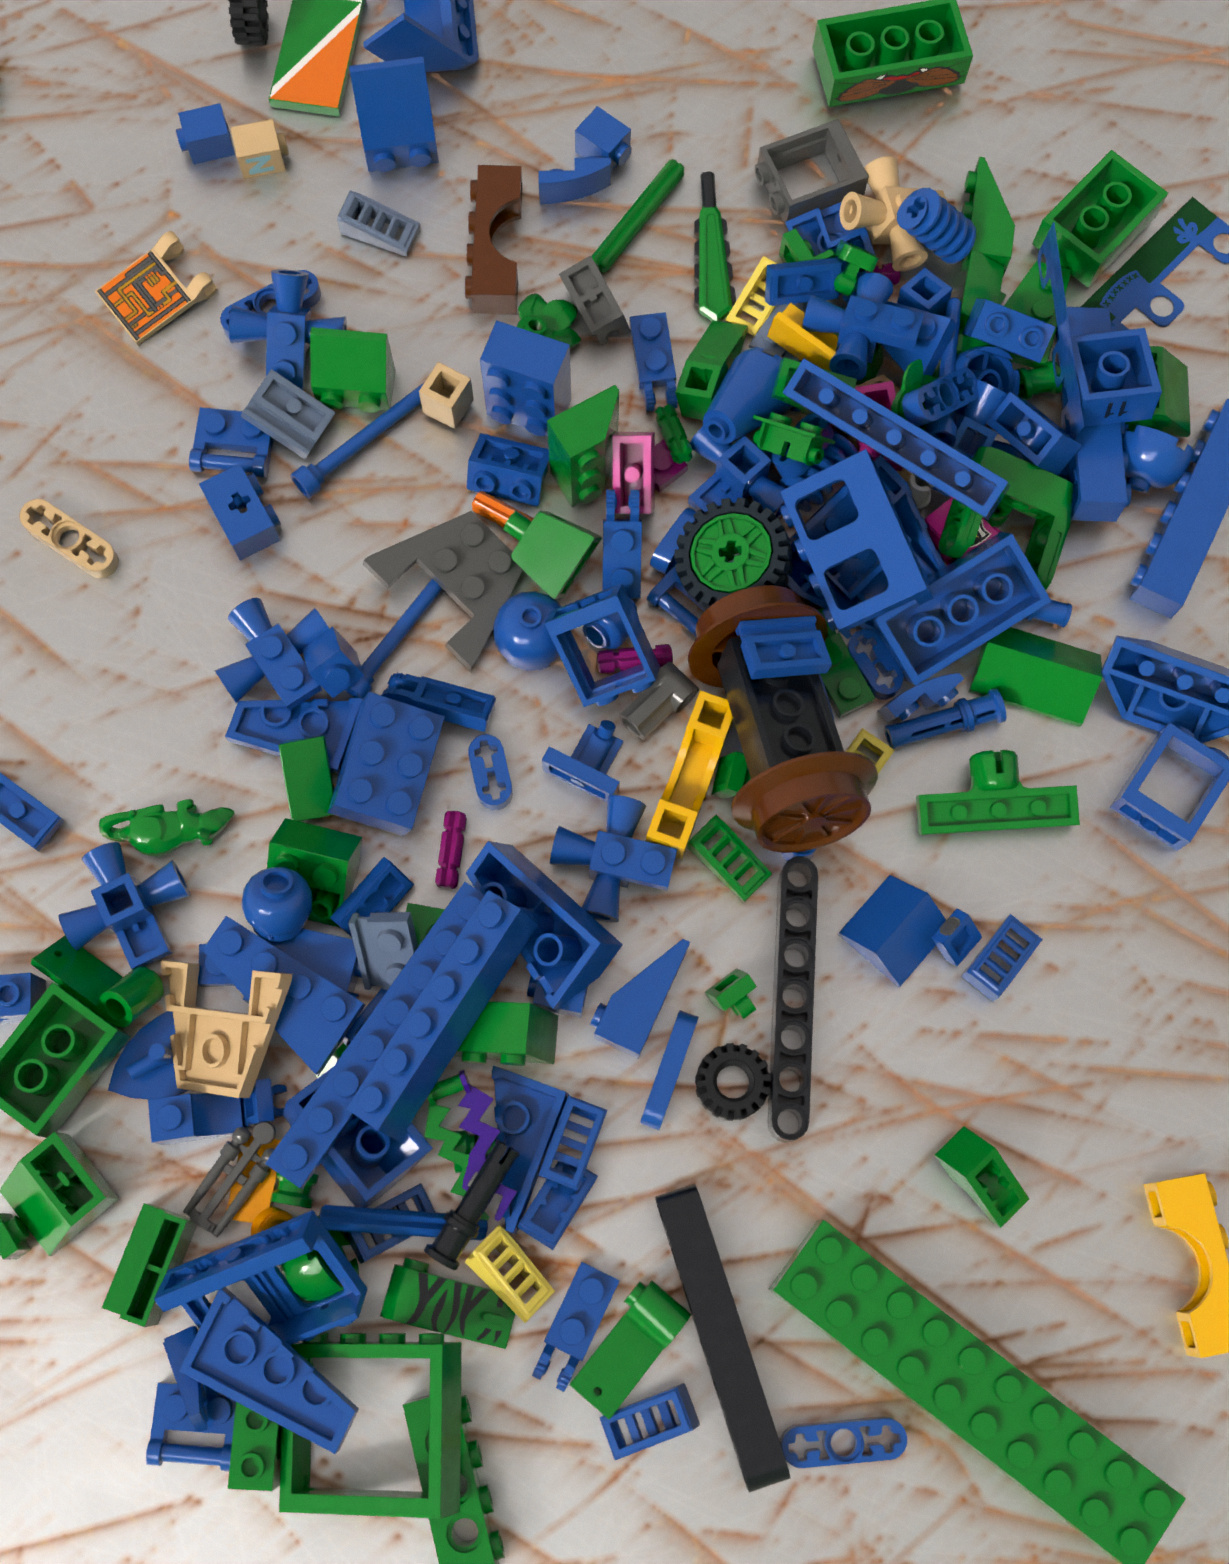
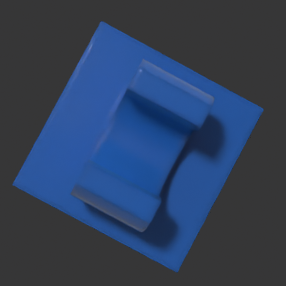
(260, 1105)

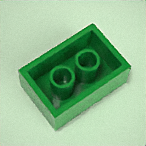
(1102, 216)
(54, 1060)

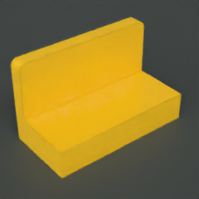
(813, 346)

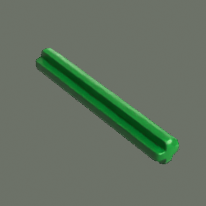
(638, 215)

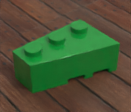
(511, 1034)

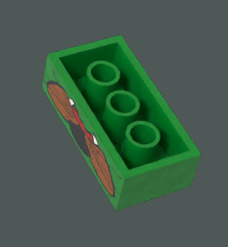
(891, 51)

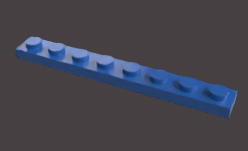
(326, 1111)

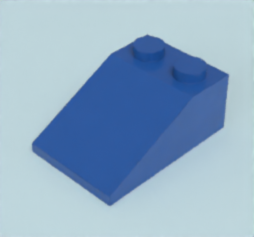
(394, 114)

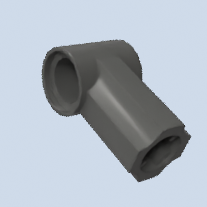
(668, 694)

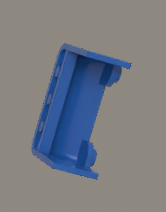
(432, 29)

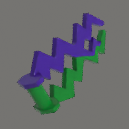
(472, 1162)

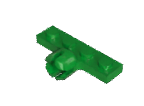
(997, 801)

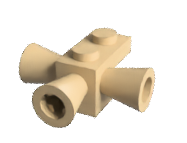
(880, 214)

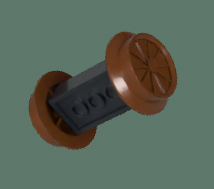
(801, 778)

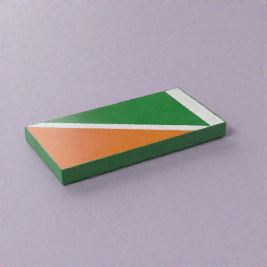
(316, 55)

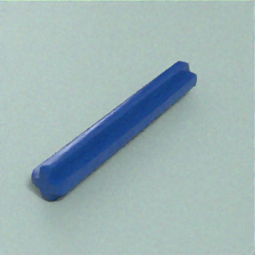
(387, 1221)

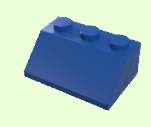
(362, 1158)

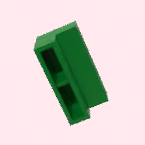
(153, 1249)

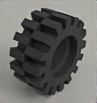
(249, 21)
(751, 1064)

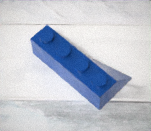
(568, 943)

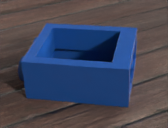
(587, 610)
(1153, 816)

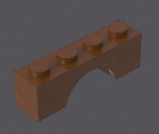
(498, 203)

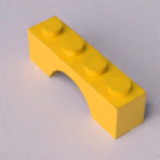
(691, 773)
(1187, 1209)

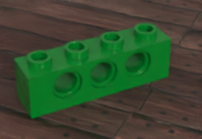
(474, 1503)

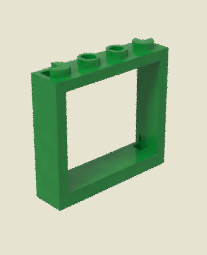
(444, 1435)

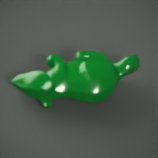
(162, 832)

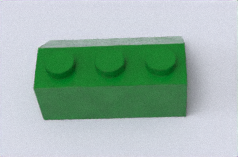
(583, 446)

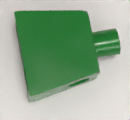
(551, 549)

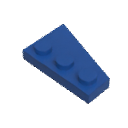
(269, 722)

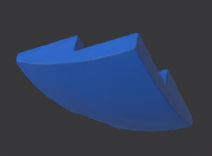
(825, 230)

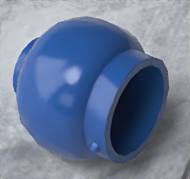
(277, 903)

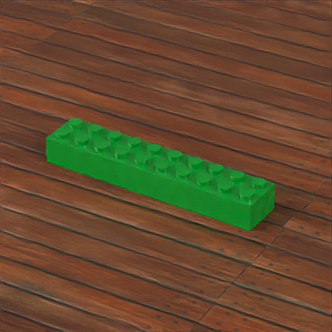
(978, 1395)

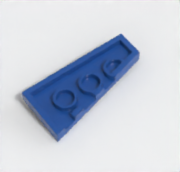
(314, 1010)

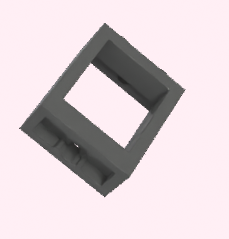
(826, 139)

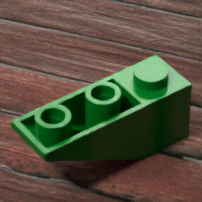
(989, 215)
(708, 366)

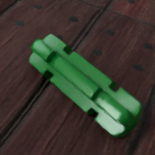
(674, 434)

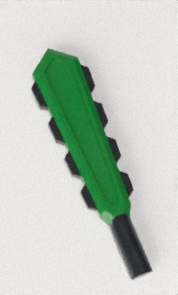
(712, 272)

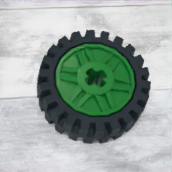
(727, 531)

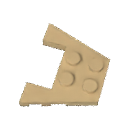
(221, 1048)

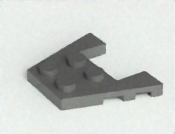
(467, 565)

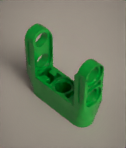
(1030, 492)

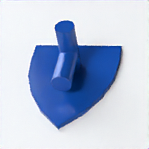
(147, 1063)

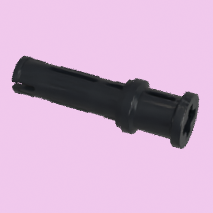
(462, 1223)

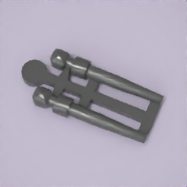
(263, 1134)

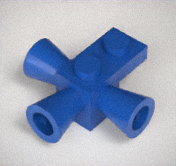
(863, 324)
(284, 327)
(971, 426)
(739, 473)
(272, 655)
(615, 858)
(125, 906)

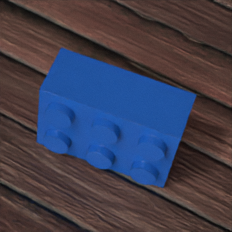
(525, 377)
(386, 764)

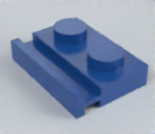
(783, 647)

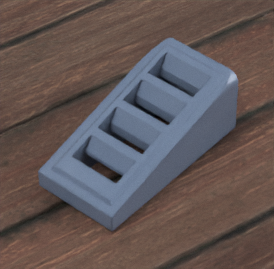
(369, 208)

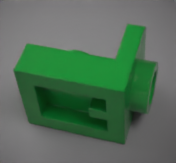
(796, 249)

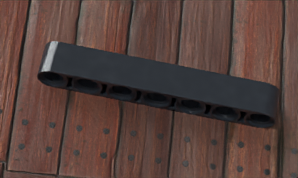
(798, 978)
(722, 1338)

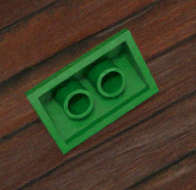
(1038, 675)

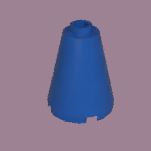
(742, 395)

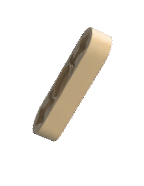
(62, 523)

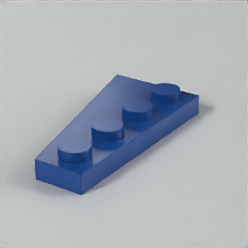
(262, 1372)

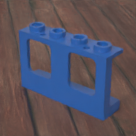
(875, 529)
(256, 1263)

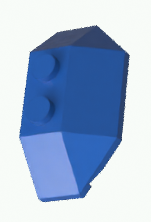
(1166, 686)

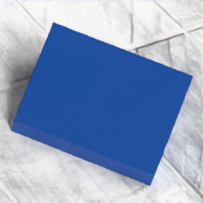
(894, 928)

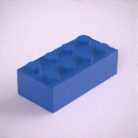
(971, 605)

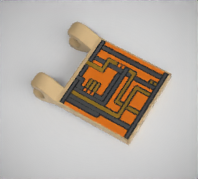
(150, 294)

